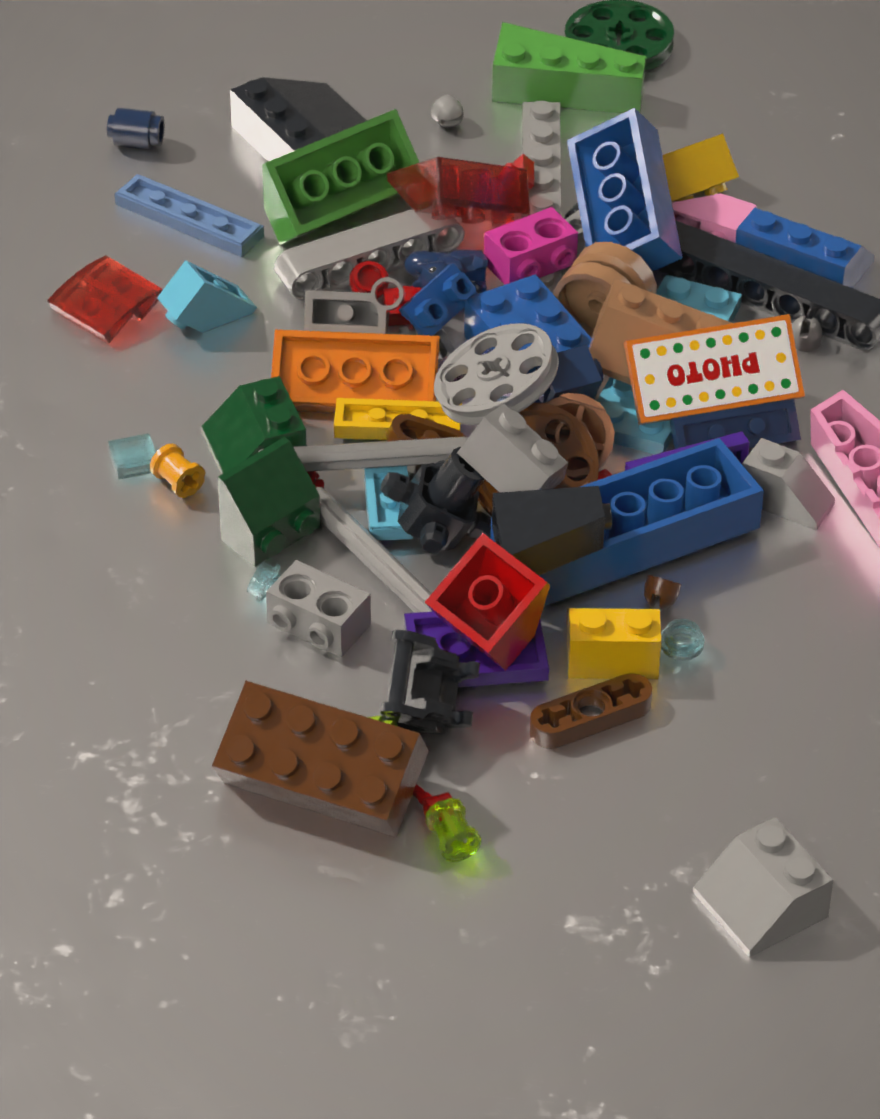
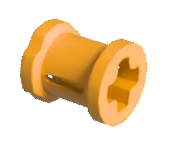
(172, 466)

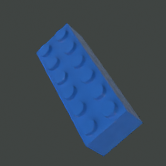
(663, 515)

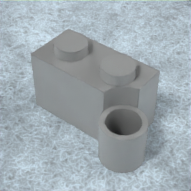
(349, 310)

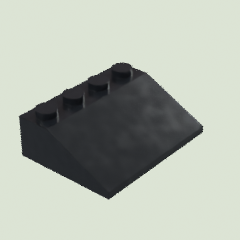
(288, 114)

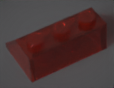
(464, 190)

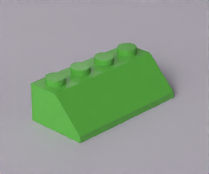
(335, 176)

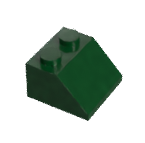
(251, 421)
(267, 503)

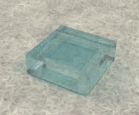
(131, 455)

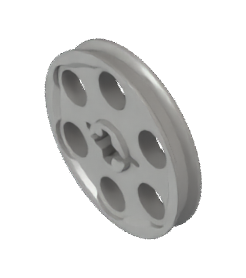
(501, 361)

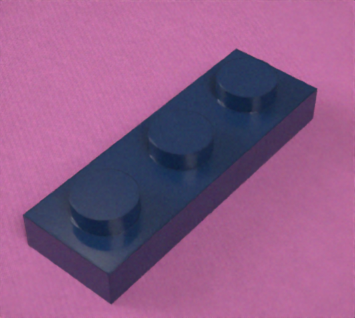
(770, 421)

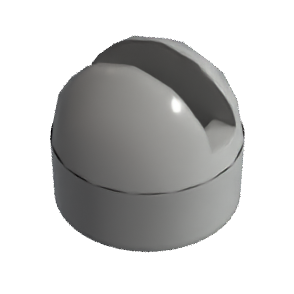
(447, 111)
(813, 328)

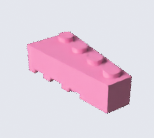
(849, 447)

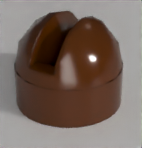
(663, 588)

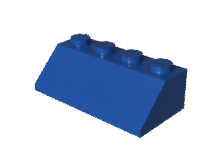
(625, 188)

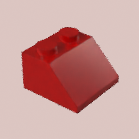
(491, 601)

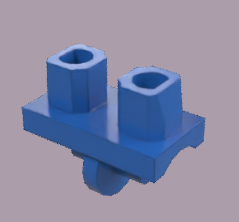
(438, 301)

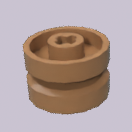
(591, 277)

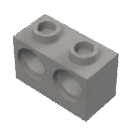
(318, 608)

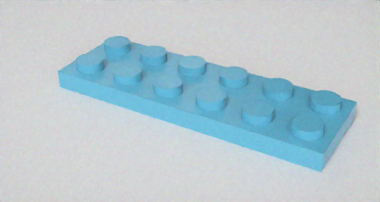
(618, 396)

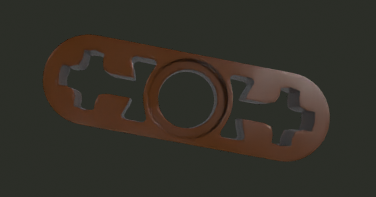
(553, 729)

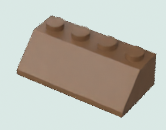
(638, 314)

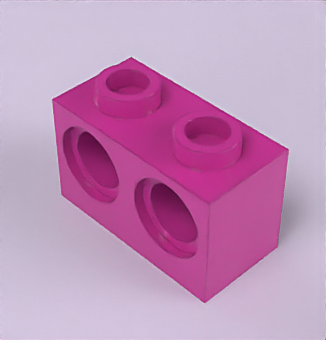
(531, 246)

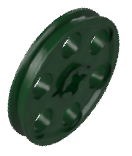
(633, 34)

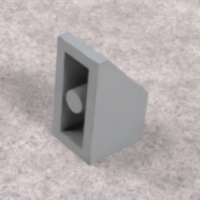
(789, 484)

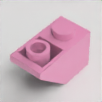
(713, 214)

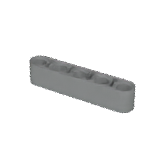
(329, 260)

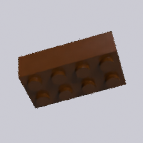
(320, 758)

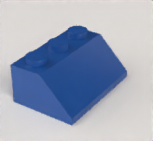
(804, 247)

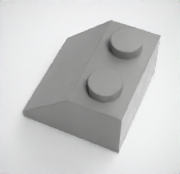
(512, 454)
(765, 887)

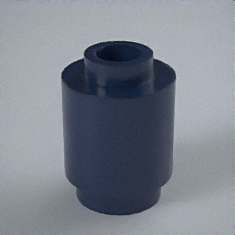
(136, 128)

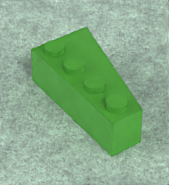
(565, 70)

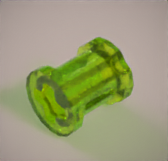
(453, 830)

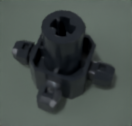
(439, 503)

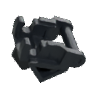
(426, 685)

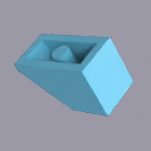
(203, 299)

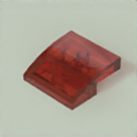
(105, 297)

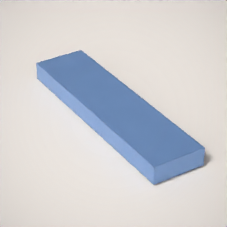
(189, 215)

